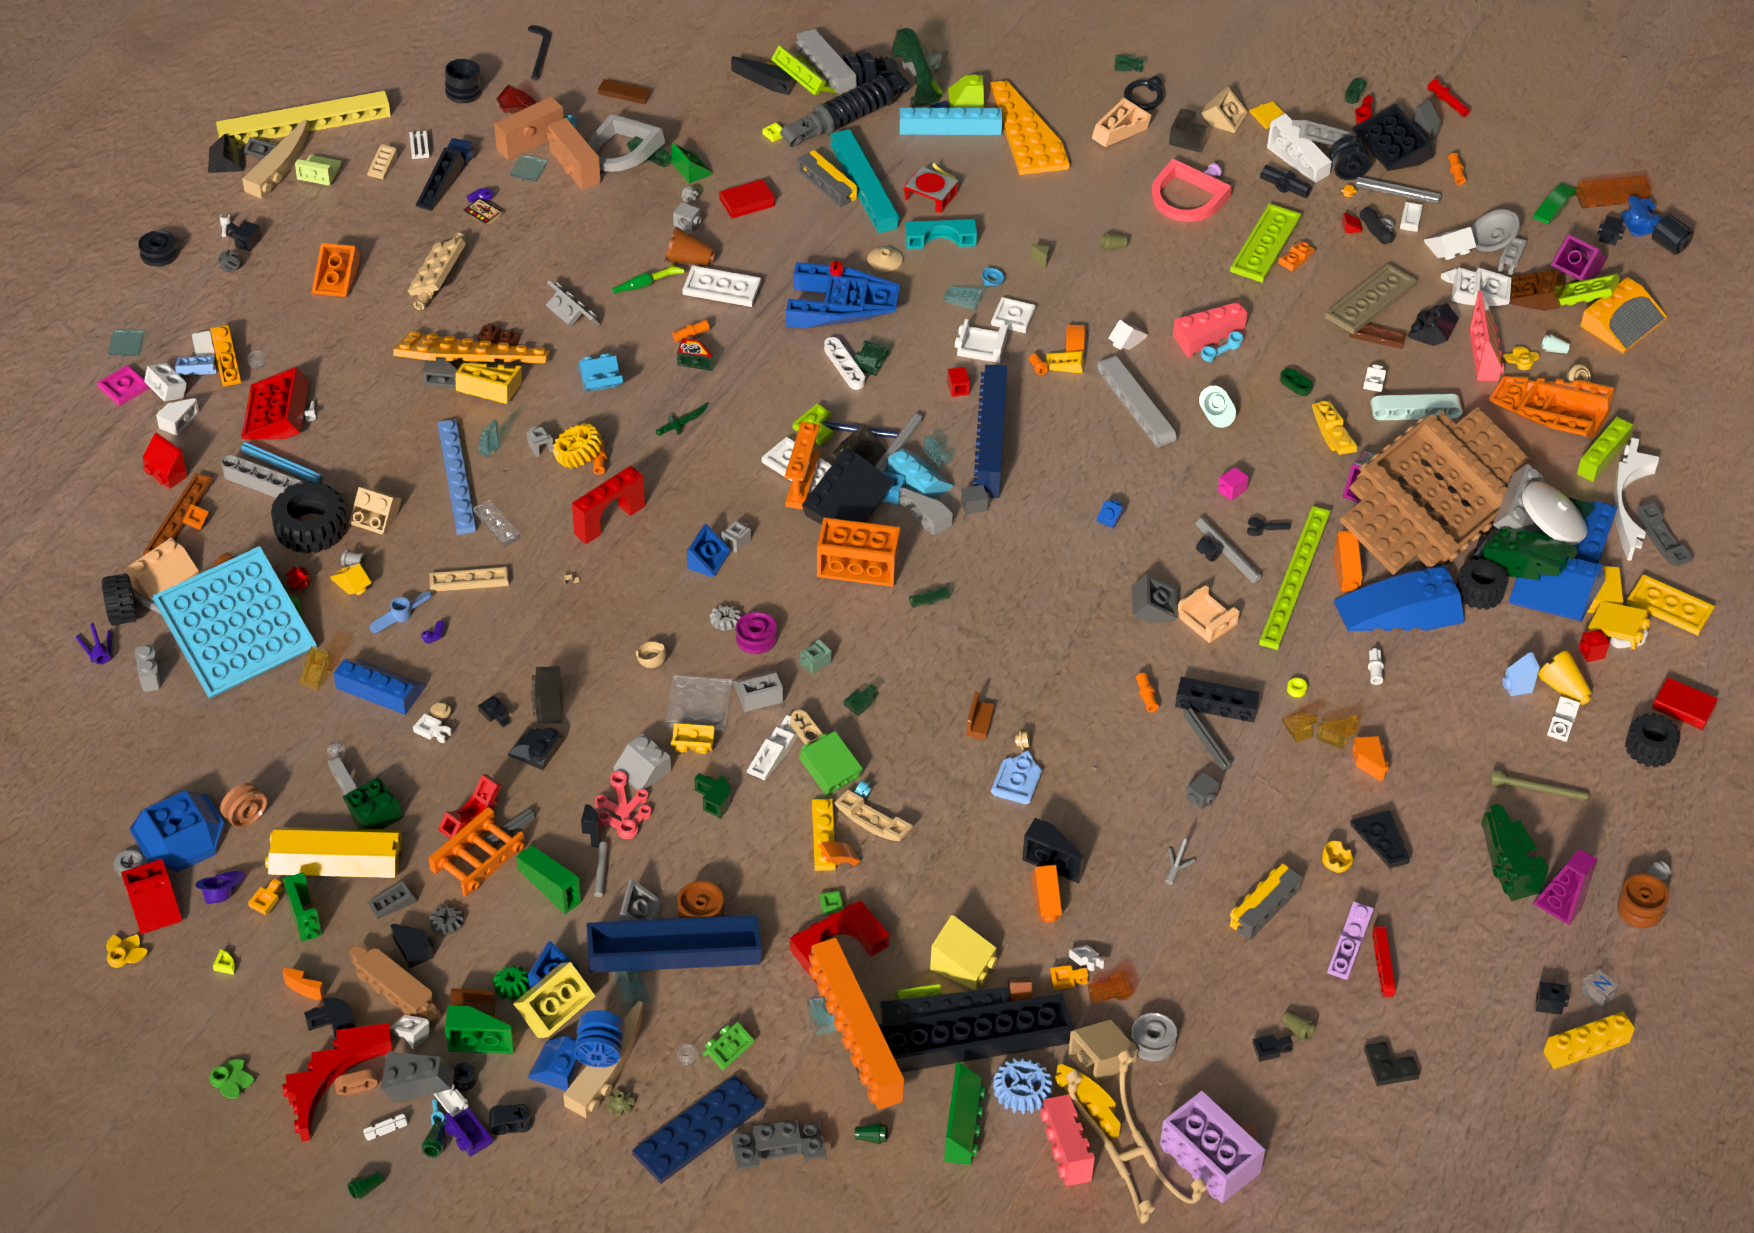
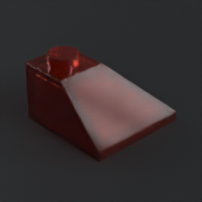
(514, 100)

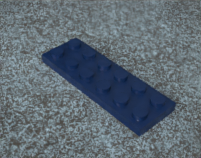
(697, 1129)

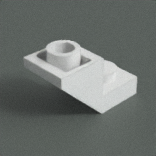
(1375, 378)
(1563, 718)

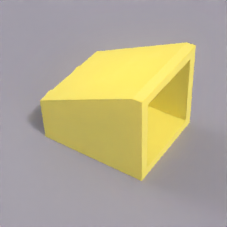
(962, 954)

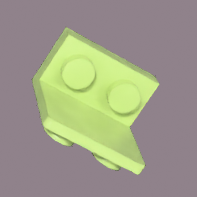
(317, 169)

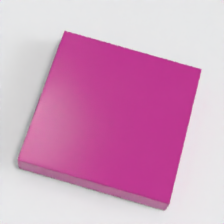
(123, 385)

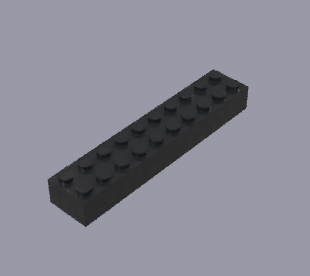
(978, 1032)

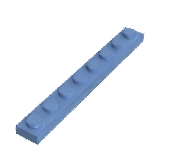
(456, 477)

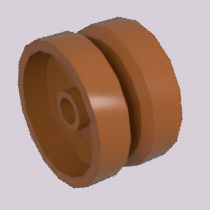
(700, 900)
(1643, 901)

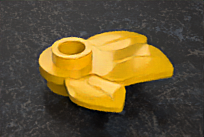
(1522, 357)
(126, 950)

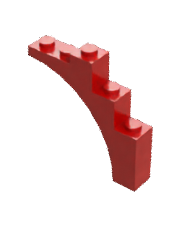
(350, 1049)

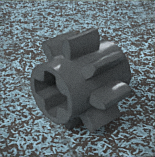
(229, 260)

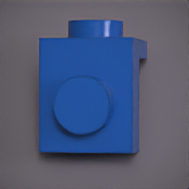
(1110, 513)

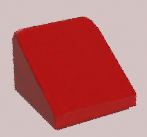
(1351, 224)

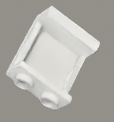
(981, 343)

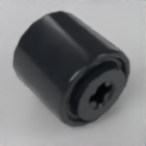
(1673, 234)

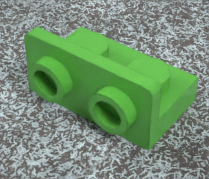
(729, 1045)

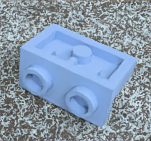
(195, 365)

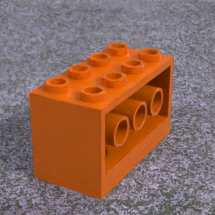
(858, 552)

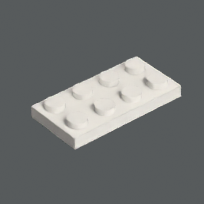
(721, 286)
(779, 458)

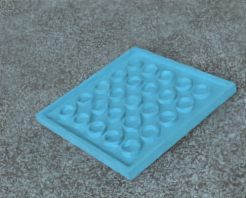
(234, 622)

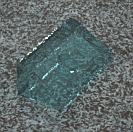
(631, 988)

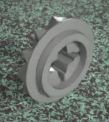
(724, 623)
(124, 858)

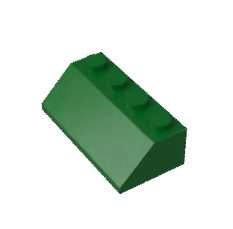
(963, 1116)

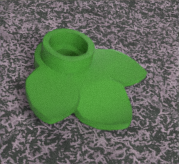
(233, 1078)

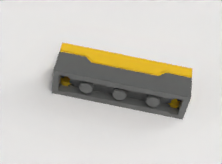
(827, 178)
(1265, 901)

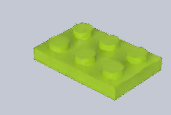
(1589, 289)

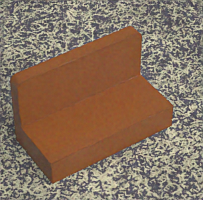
(979, 718)

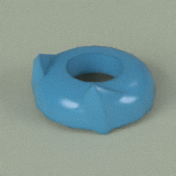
(992, 272)

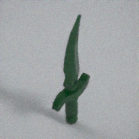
(682, 420)

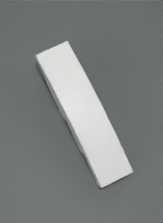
(773, 750)

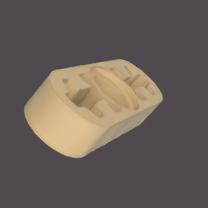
(809, 726)

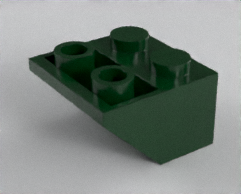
(373, 805)

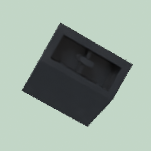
(1434, 325)

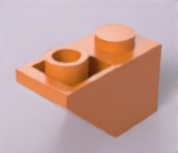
(1370, 756)

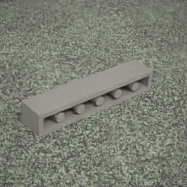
(826, 61)

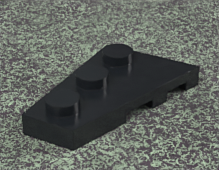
(1383, 837)

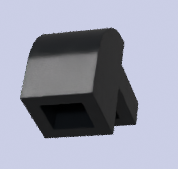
(333, 1013)

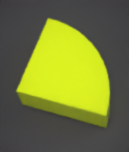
(224, 963)

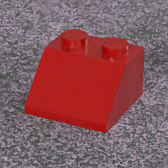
(164, 462)

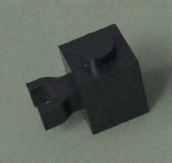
(246, 235)

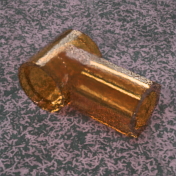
(1116, 987)

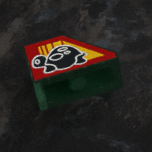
(694, 355)

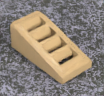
(385, 156)

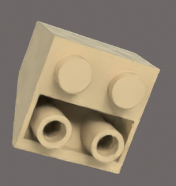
(374, 510)

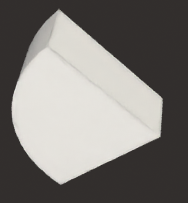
(1449, 275)

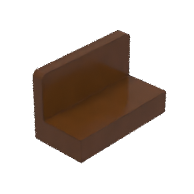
(478, 999)

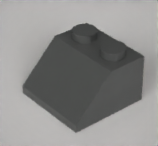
(1154, 600)

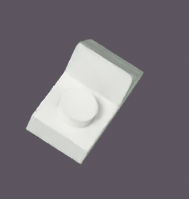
(413, 1029)

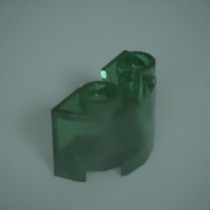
(872, 357)

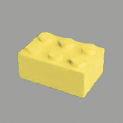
(554, 1000)

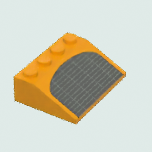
(1623, 316)

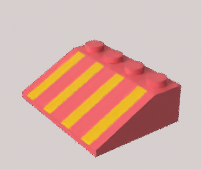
(1485, 342)

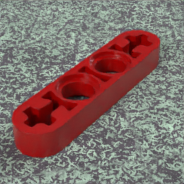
(1383, 961)

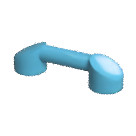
(1234, 341)

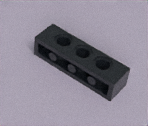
(1217, 699)

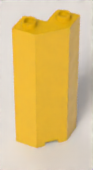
(334, 852)

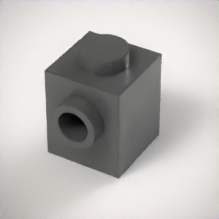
(1202, 791)

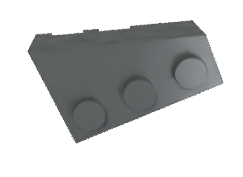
(415, 1076)

